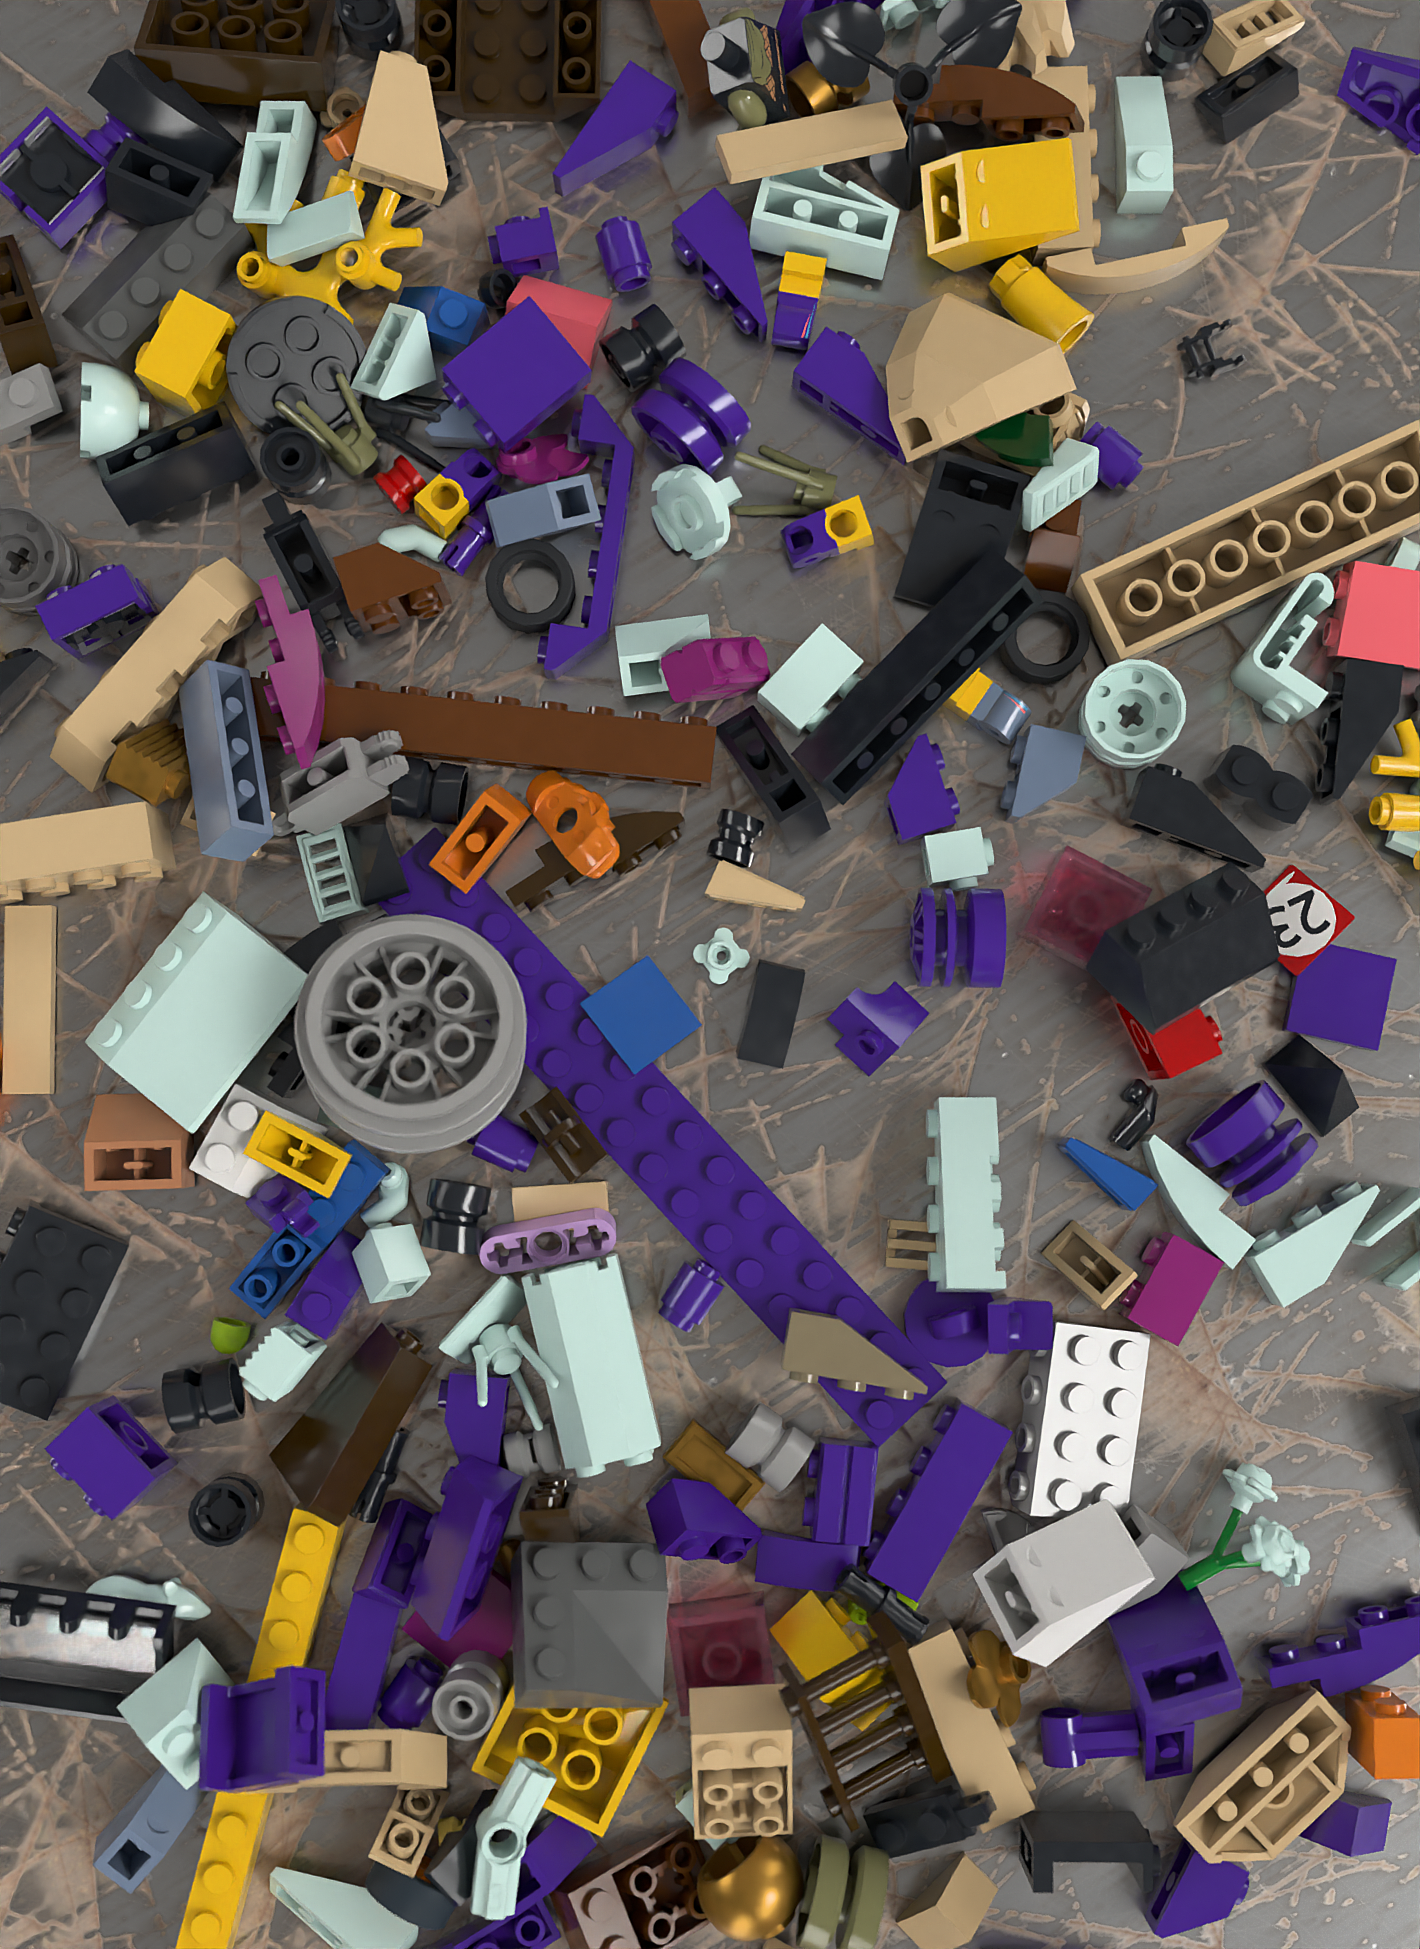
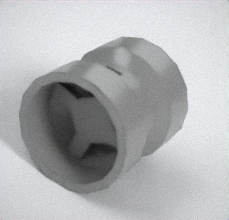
(521, 1455)

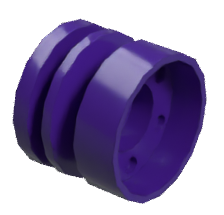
(961, 938)
(1258, 1151)

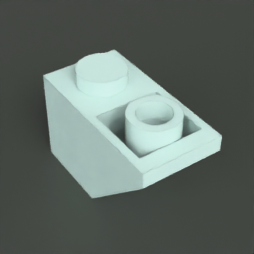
(645, 643)

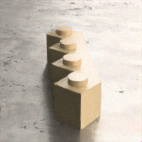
(147, 678)

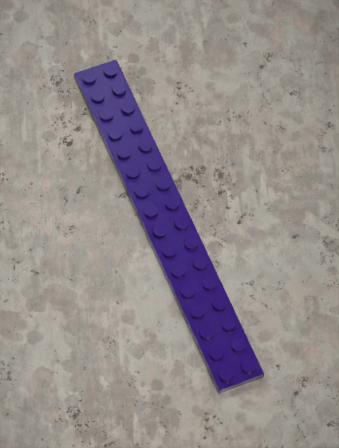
(671, 1148)

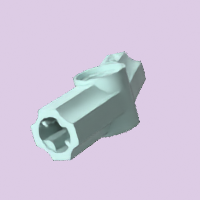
(499, 1863)

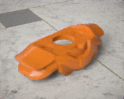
(590, 842)

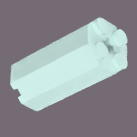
(594, 1353)

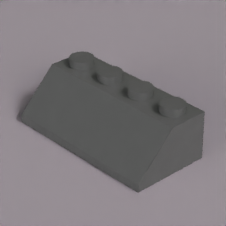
(127, 297)

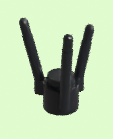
(395, 414)

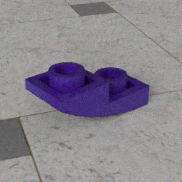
(802, 1561)

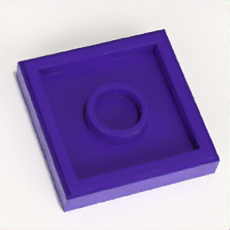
(1341, 998)

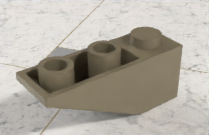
(831, 1348)

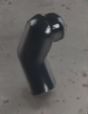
(1142, 1114)

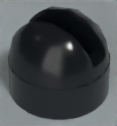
(496, 280)

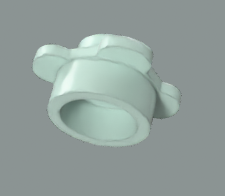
(721, 942)

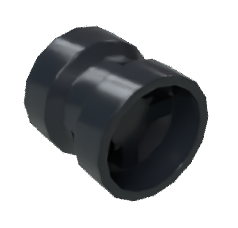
(735, 838)

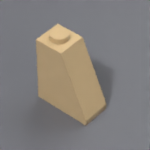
(400, 132)

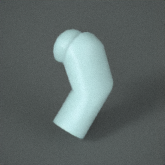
(413, 538)

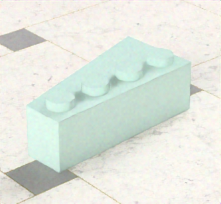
(964, 1195)

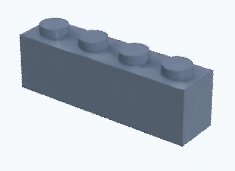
(225, 761)

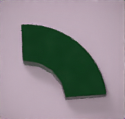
(1021, 440)

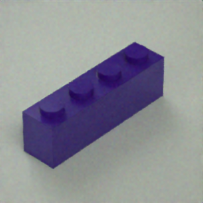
(936, 1498)

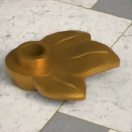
(996, 1676)

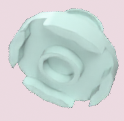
(693, 509)

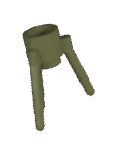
(347, 445)
(812, 487)

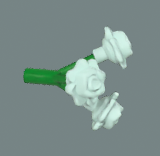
(1271, 1543)

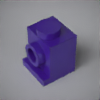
(525, 245)

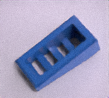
(1118, 1181)

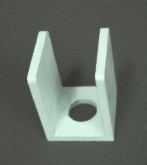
(1381, 1224)

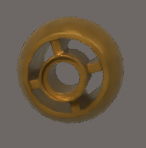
(751, 1887)

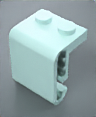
(1264, 666)

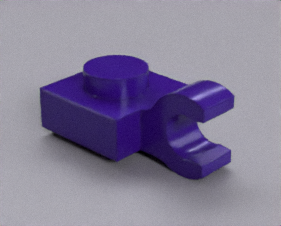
(282, 1204)

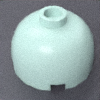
(109, 410)

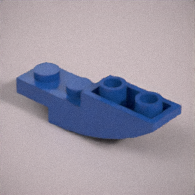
(288, 1255)

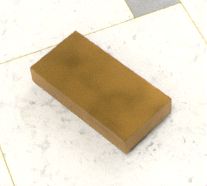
(703, 1459)

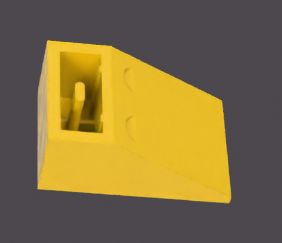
(998, 201)

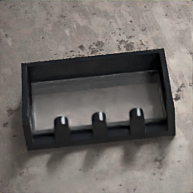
(78, 1649)

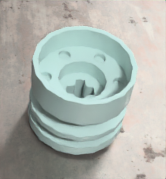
(1148, 692)

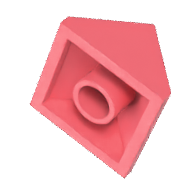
(575, 313)

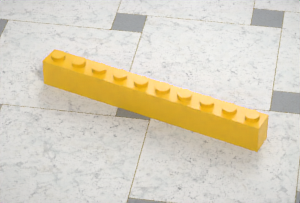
(241, 1818)

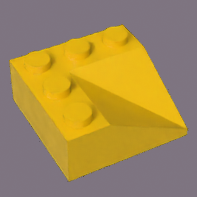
(585, 1748)

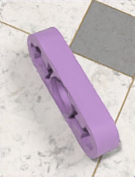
(511, 1234)

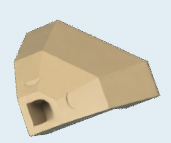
(965, 372)

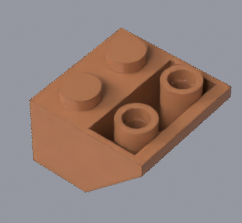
(135, 1146)

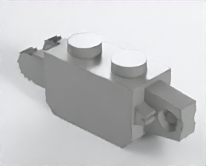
(338, 783)

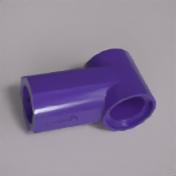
(1074, 1736)

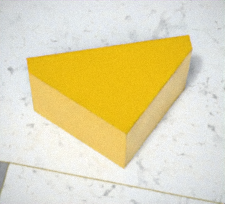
(298, 1153)

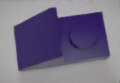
(1019, 1325)

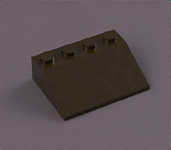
(243, 49)

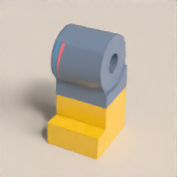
(989, 707)

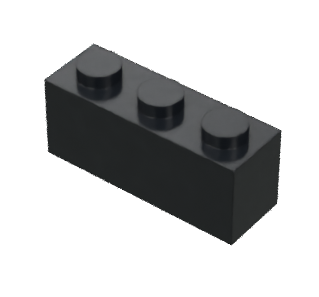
(175, 464)

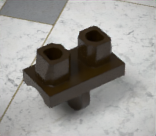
(563, 1135)

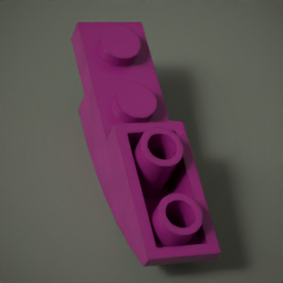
(296, 675)

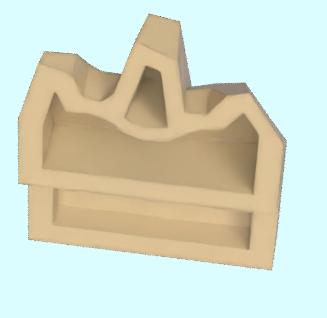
(1040, 32)

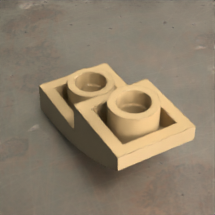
(408, 1829)

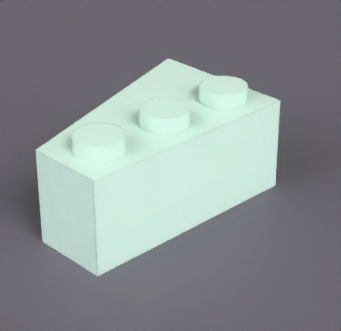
(824, 219)

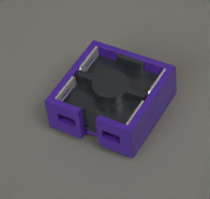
(53, 177)
(97, 610)

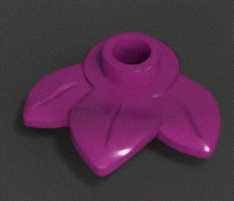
(540, 459)

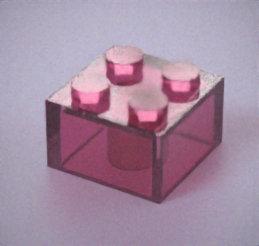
(1078, 904)
(720, 1644)

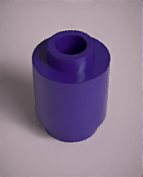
(624, 254)
(1116, 456)
(505, 1144)
(691, 1294)
(410, 1694)

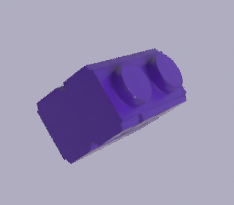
(842, 1491)

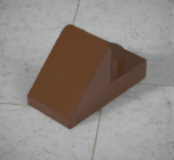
(1053, 550)

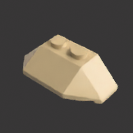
(1268, 1782)

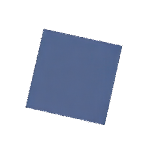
(640, 1014)

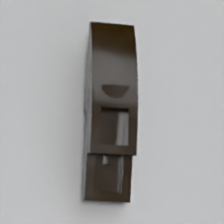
(635, 836)

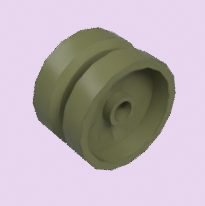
(842, 1896)

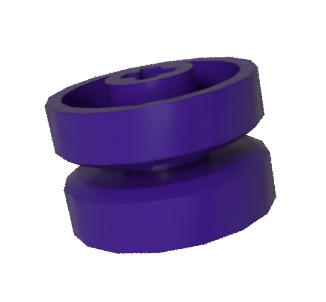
(691, 416)

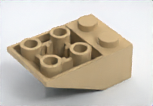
(741, 1761)

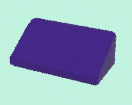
(393, 1554)

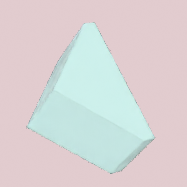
(397, 355)

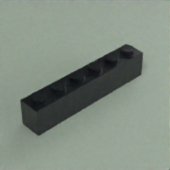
(918, 676)

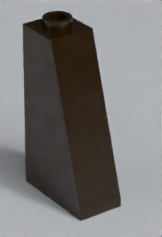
(351, 1423)

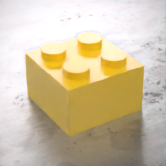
(187, 355)

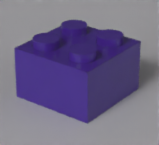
(110, 1457)

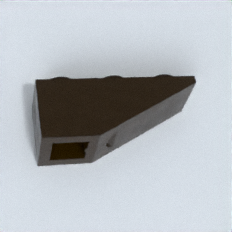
(551, 1512)

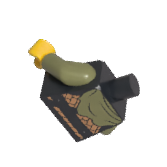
(747, 69)

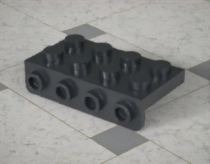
(48, 1301)

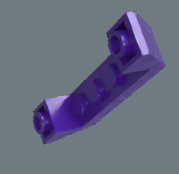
(598, 437)

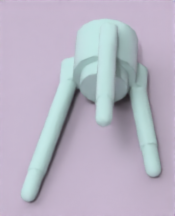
(502, 1350)

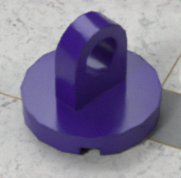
(947, 1325)

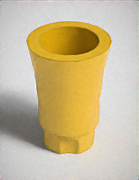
(1039, 303)

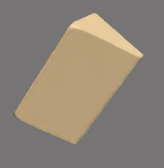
(555, 1199)

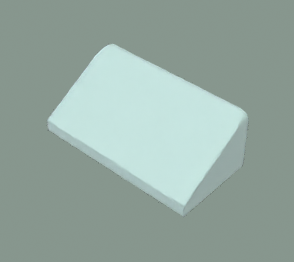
(314, 229)
(495, 1307)

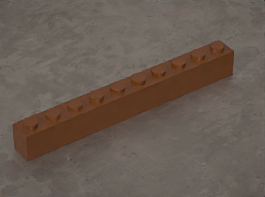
(512, 734)

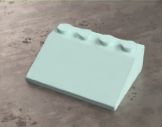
(198, 1011)

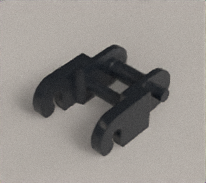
(1215, 365)

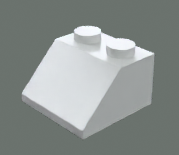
(222, 1150)

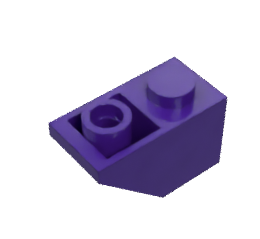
(918, 799)
(699, 1523)
(549, 1857)

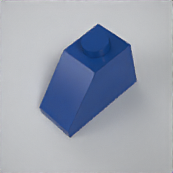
(450, 317)

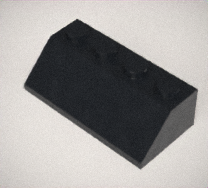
(1187, 948)

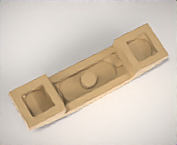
(1079, 274)

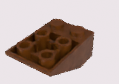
(635, 1895)

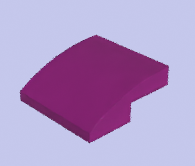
(486, 1631)

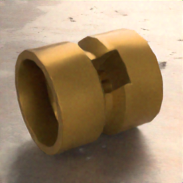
(815, 95)

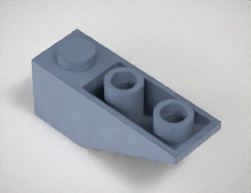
(145, 1829)

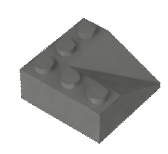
(588, 1625)

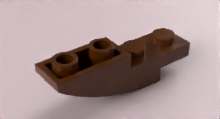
(1004, 101)

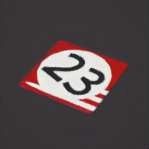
(1303, 918)

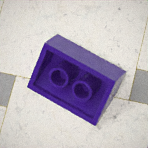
(463, 1544)

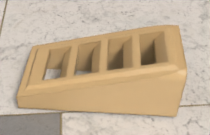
(1231, 52)
(745, 888)

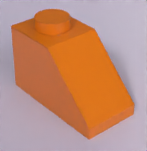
(480, 837)

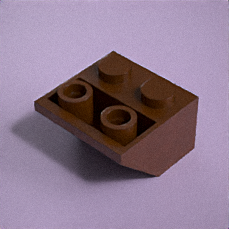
(389, 587)

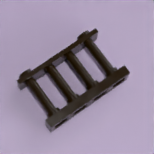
(910, 1718)

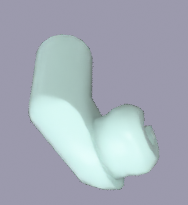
(392, 1196)

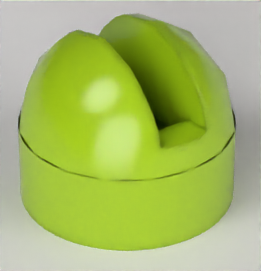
(229, 1334)

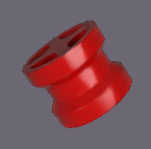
(400, 483)

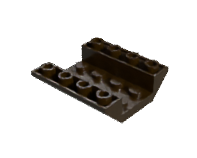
(510, 57)

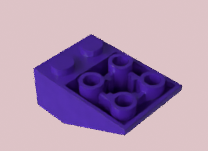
(1174, 1658)

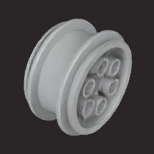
(411, 1114)

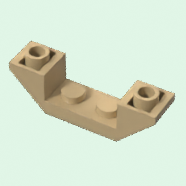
(378, 1758)

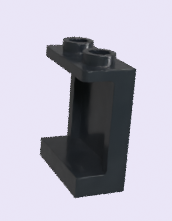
(1086, 1839)

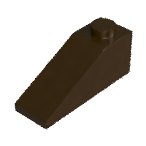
(21, 320)

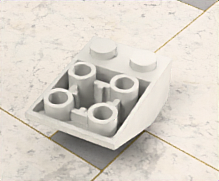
(1062, 1581)

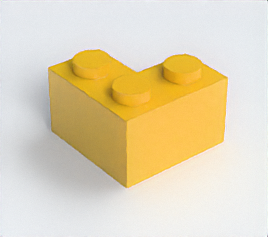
(818, 1639)

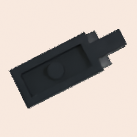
(927, 1820)

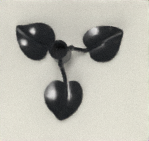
(850, 34)

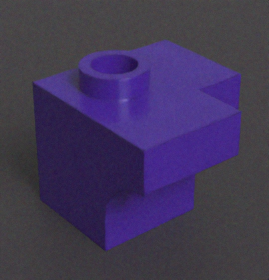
(876, 1025)

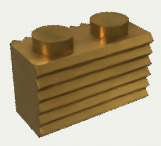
(152, 763)

